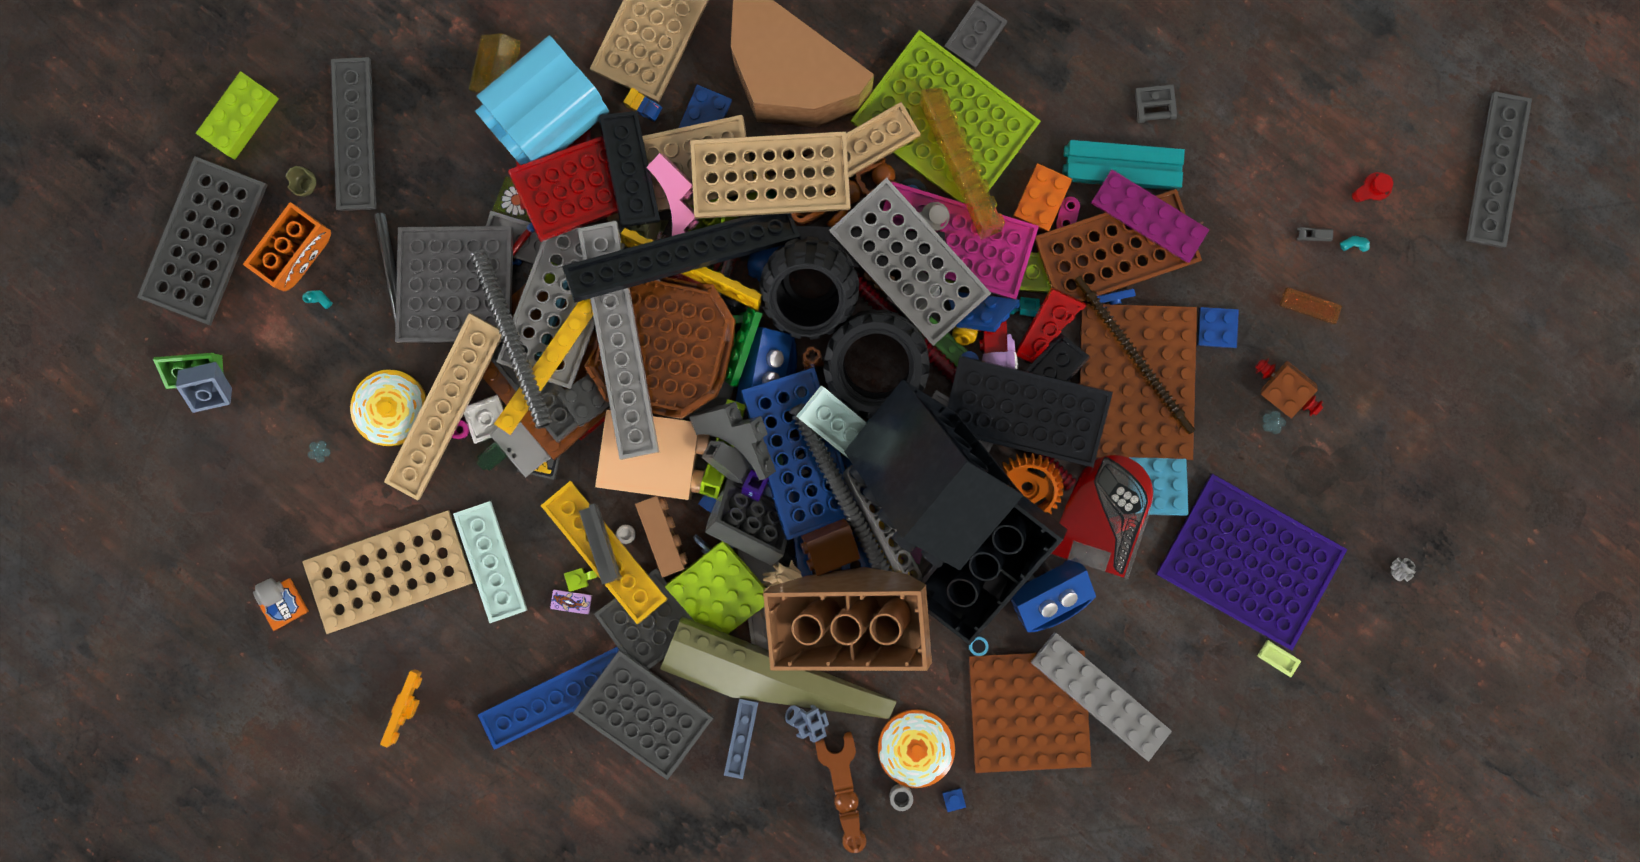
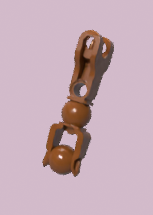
(857, 189)
(846, 799)

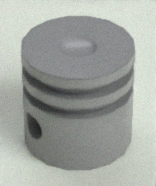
(901, 797)

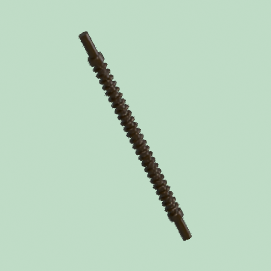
(1177, 413)

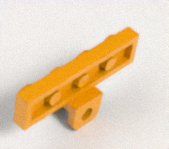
(403, 709)

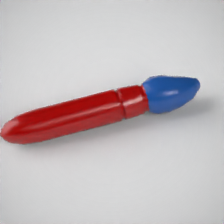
(522, 239)

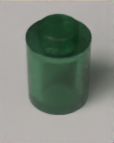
(491, 457)

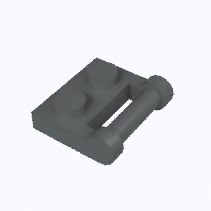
(1155, 97)

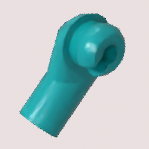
(1361, 242)
(317, 296)

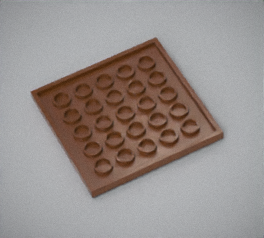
(1024, 717)

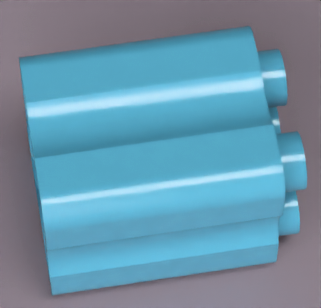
(540, 103)

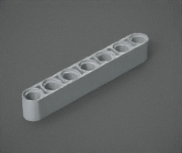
(881, 536)

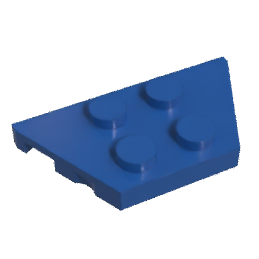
(988, 313)

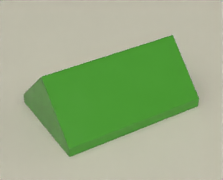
(169, 365)

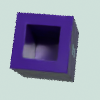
(753, 486)

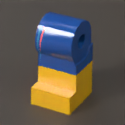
(644, 106)

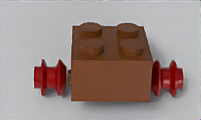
(1288, 388)

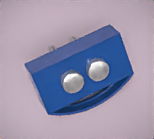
(769, 358)
(1053, 596)

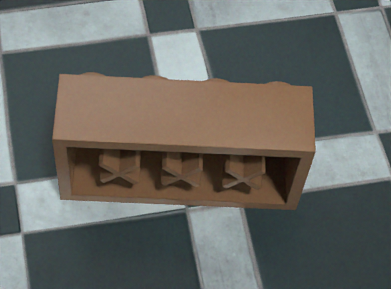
(661, 535)

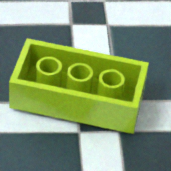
(237, 115)

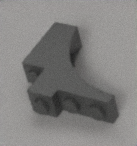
(745, 435)
(730, 460)

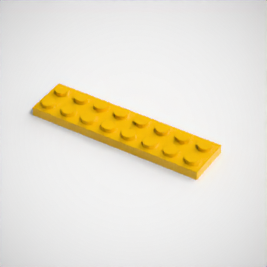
(636, 589)

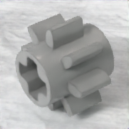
(1403, 569)

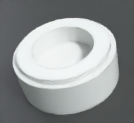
(626, 534)

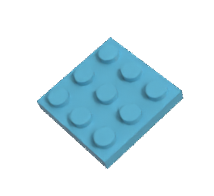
(1169, 485)

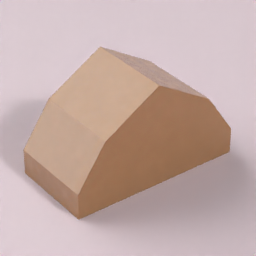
(793, 70)
(849, 622)

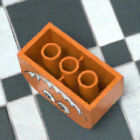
(288, 248)

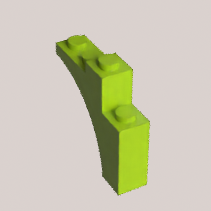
(713, 479)

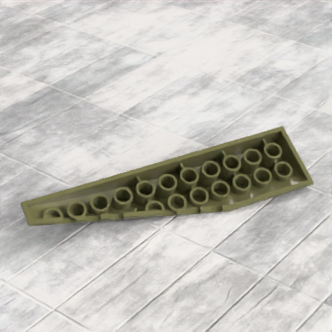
(745, 673)

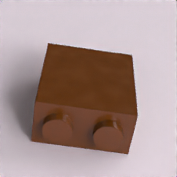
(830, 547)

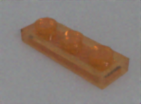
(1310, 305)

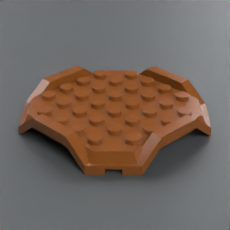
(683, 344)

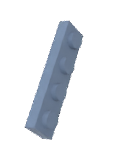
(741, 738)

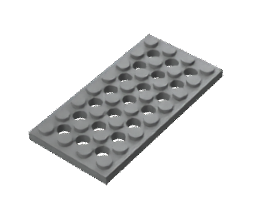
(926, 235)
(529, 302)

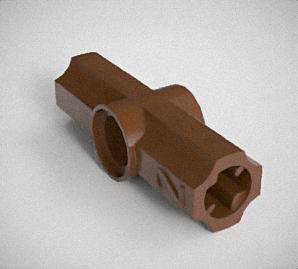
(812, 359)

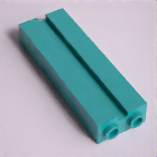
(1142, 165)

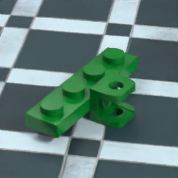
(742, 343)

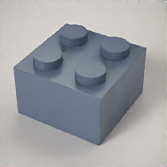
(204, 387)

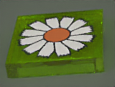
(509, 201)

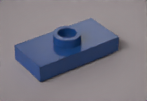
(1115, 298)

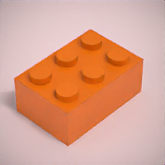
(1042, 197)

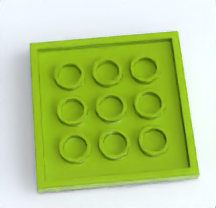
(718, 589)

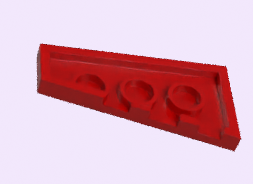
(1050, 319)

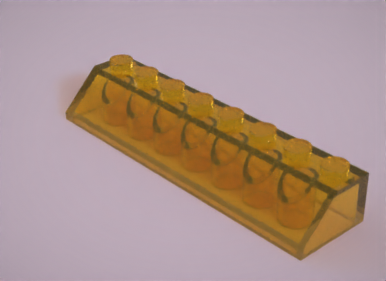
(961, 162)

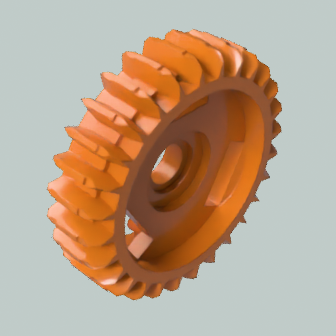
(1047, 486)

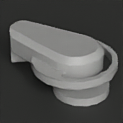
(935, 215)

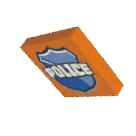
(287, 609)

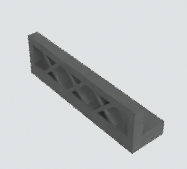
(600, 544)

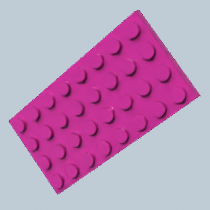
(996, 260)

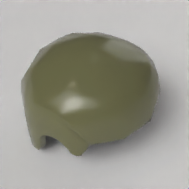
(301, 181)

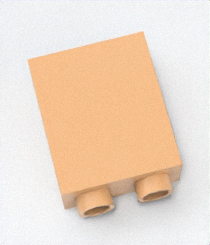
(663, 473)

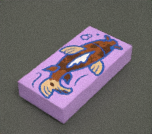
(571, 601)

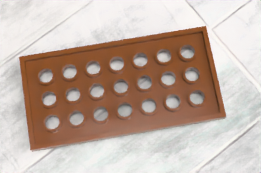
(1105, 243)

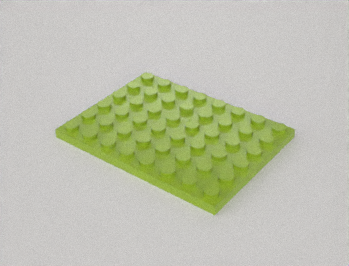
(991, 119)

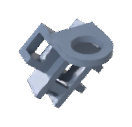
(802, 718)

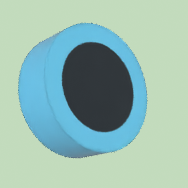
(979, 646)

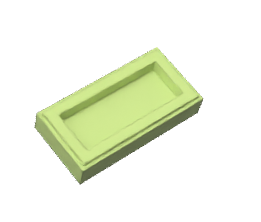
(1279, 658)

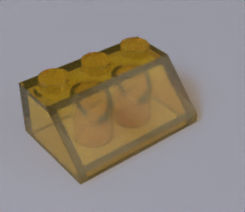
(493, 58)

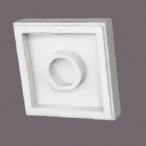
(482, 416)

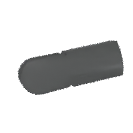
(1317, 234)

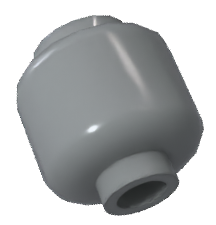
(268, 592)

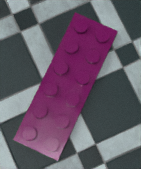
(1150, 216)

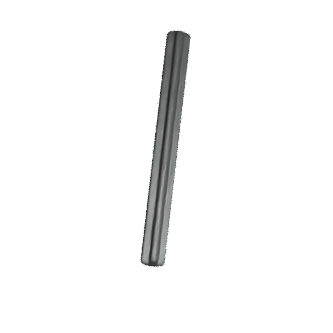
(388, 258)

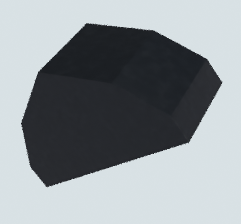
(1010, 555)

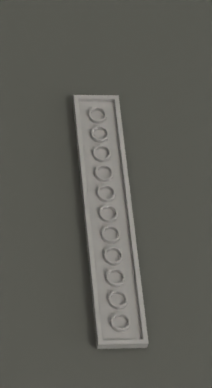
(620, 353)

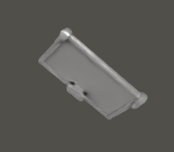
(523, 447)

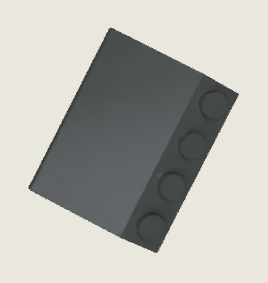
(747, 524)

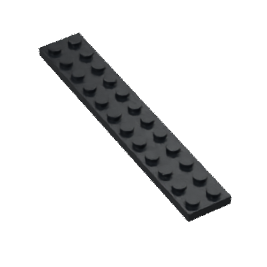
(678, 254)

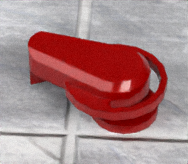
(1374, 188)

